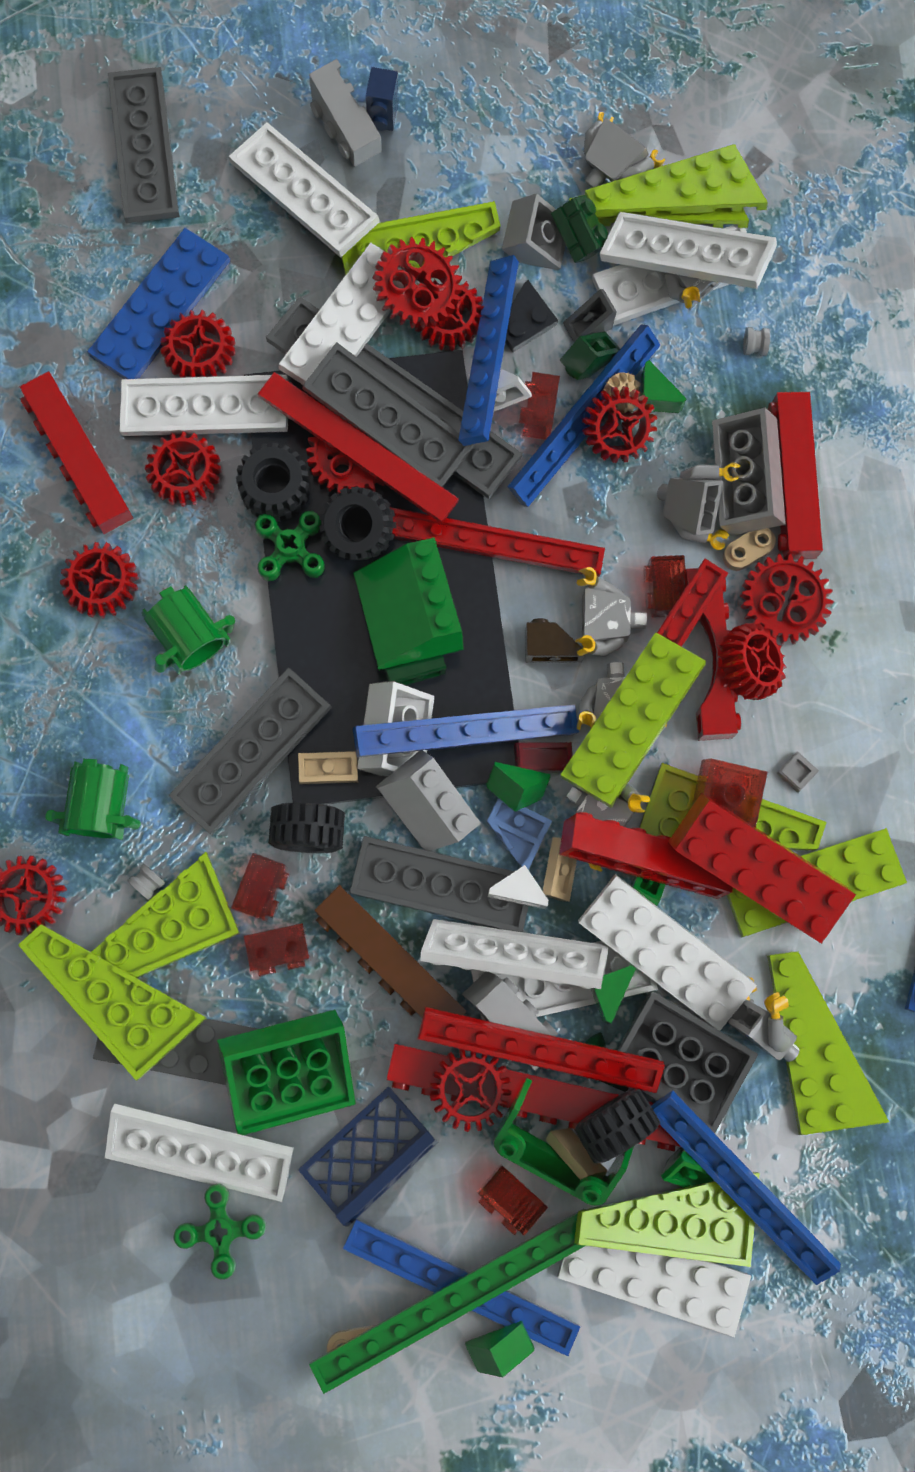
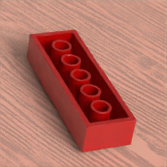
(761, 868)

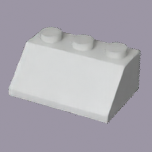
(393, 703)

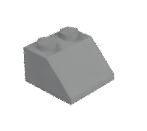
(533, 233)

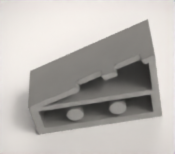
(342, 114)
(499, 1004)

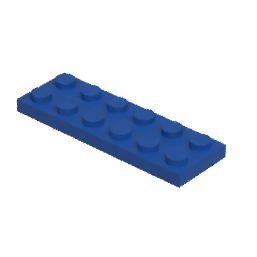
(169, 289)

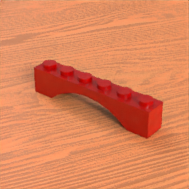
(717, 713)

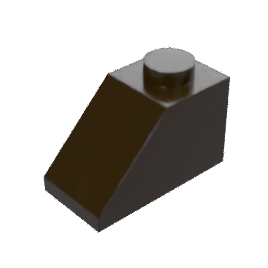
(549, 643)

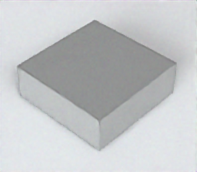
(797, 772)

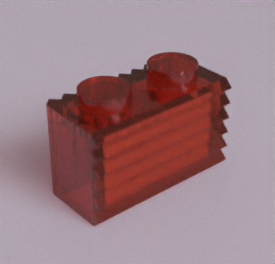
(666, 583)
(260, 888)
(511, 1200)

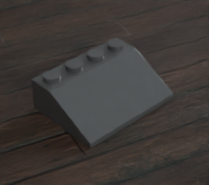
(698, 1059)

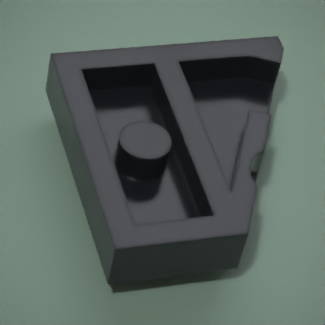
(528, 318)

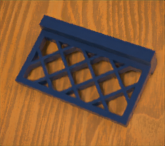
(386, 1176)

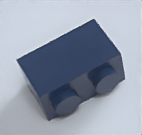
(382, 98)

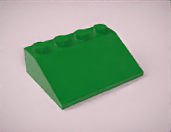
(409, 605)
(287, 1072)

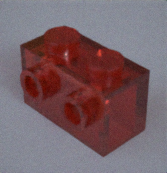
(540, 408)
(277, 949)

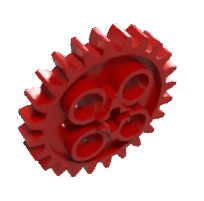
(402, 300)
(325, 468)
(810, 608)

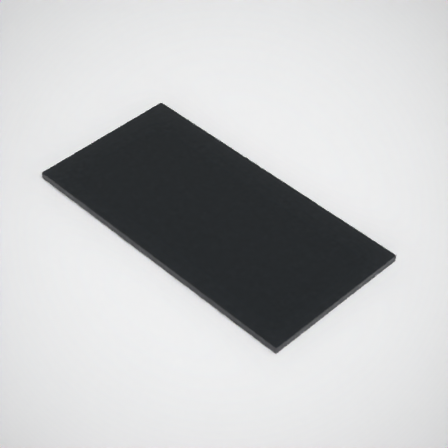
(325, 632)

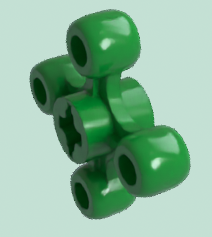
(297, 554)
(205, 1232)

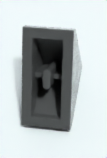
(592, 317)

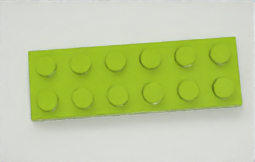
(633, 719)
(862, 864)

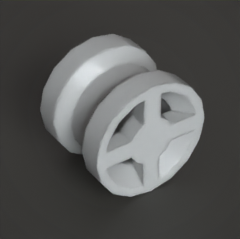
(756, 341)
(146, 881)

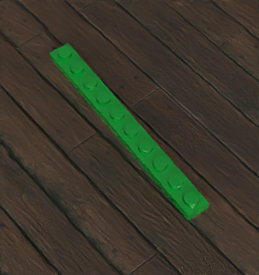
(446, 1305)

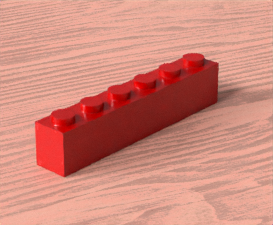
(75, 452)
(802, 525)
(635, 854)

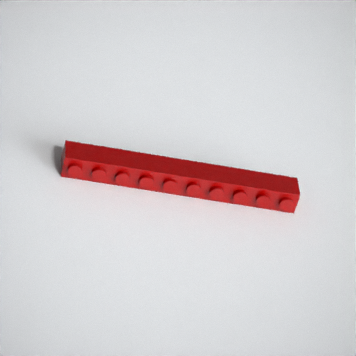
(545, 1096)

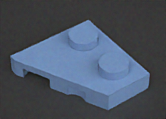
(518, 831)

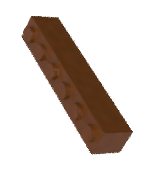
(384, 955)

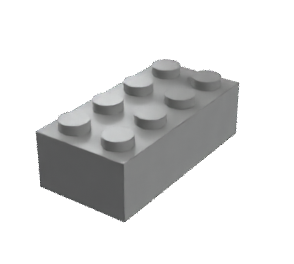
(757, 495)

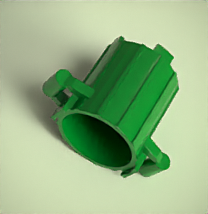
(185, 630)
(95, 802)

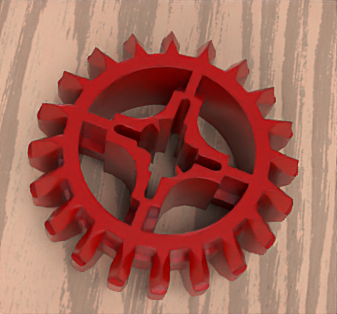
(458, 329)
(179, 340)
(610, 430)
(199, 454)
(96, 602)
(752, 661)
(28, 883)
(452, 1110)

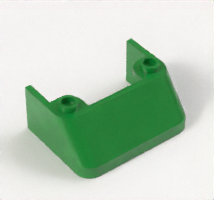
(545, 1163)

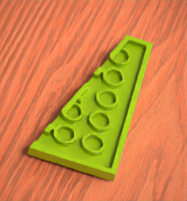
(825, 1076)

